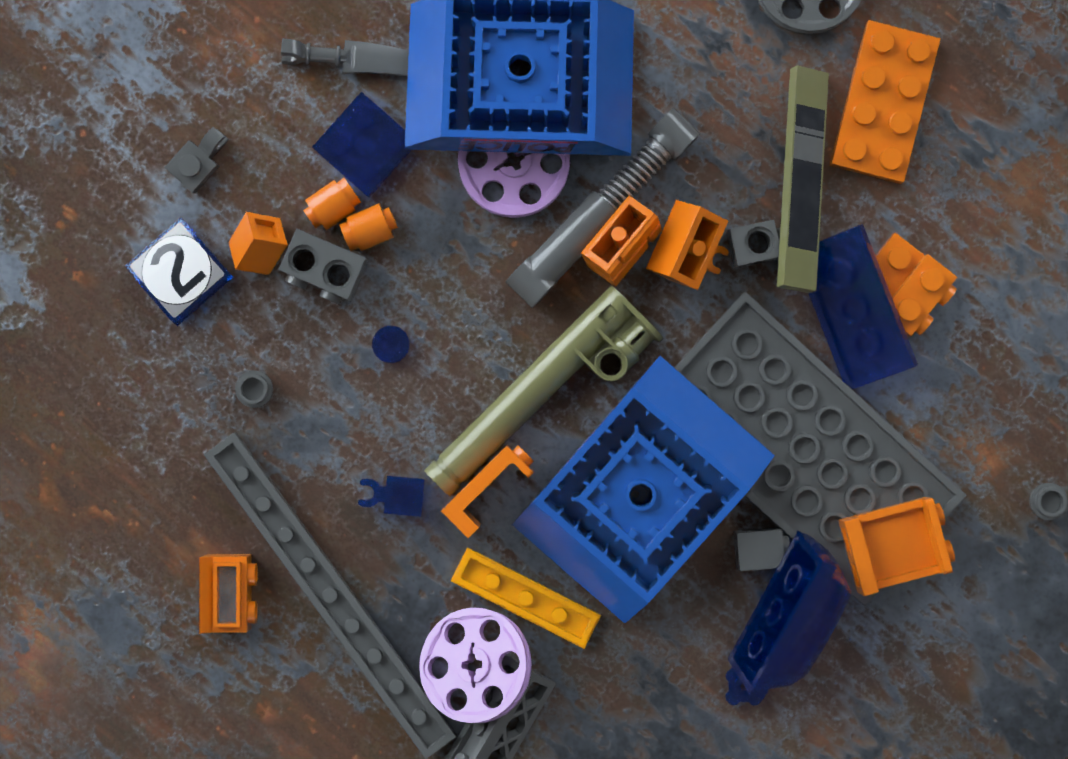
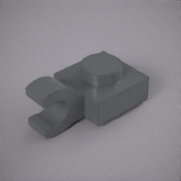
(194, 163)

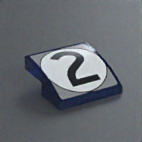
(179, 271)

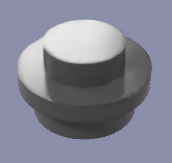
(254, 389)
(1048, 501)

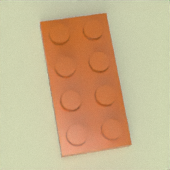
(885, 102)

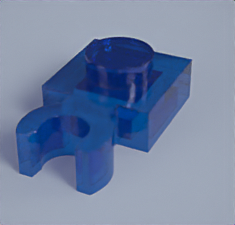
(400, 495)

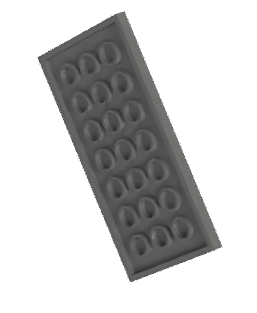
(827, 442)

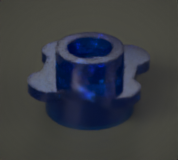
(735, 692)

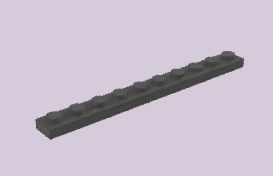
(330, 595)

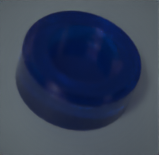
(391, 344)

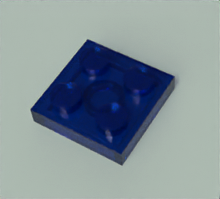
(363, 144)

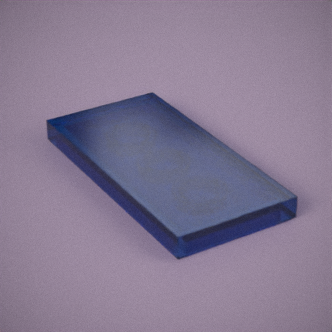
(858, 311)

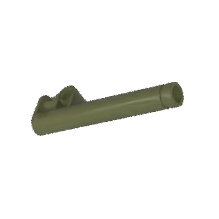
(599, 331)

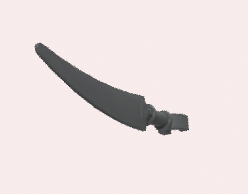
(355, 57)

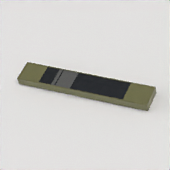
(803, 180)

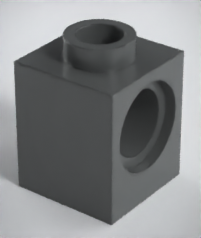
(740, 251)
(759, 548)

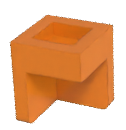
(257, 243)

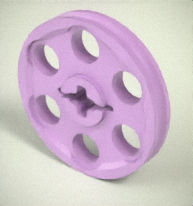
(513, 181)
(490, 675)

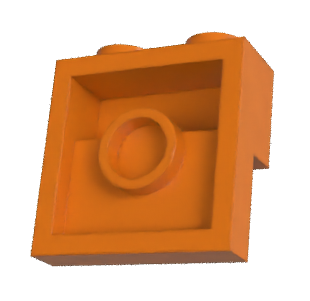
(914, 283)

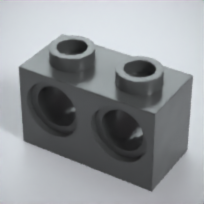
(326, 260)

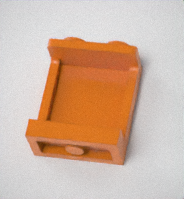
(456, 508)
(896, 544)

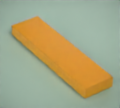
(526, 597)

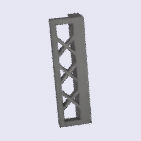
(481, 739)

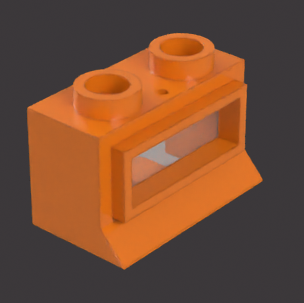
(227, 593)

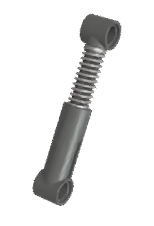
(564, 247)

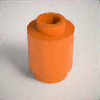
(331, 204)
(368, 227)

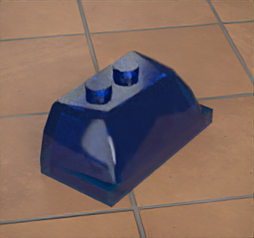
(791, 618)

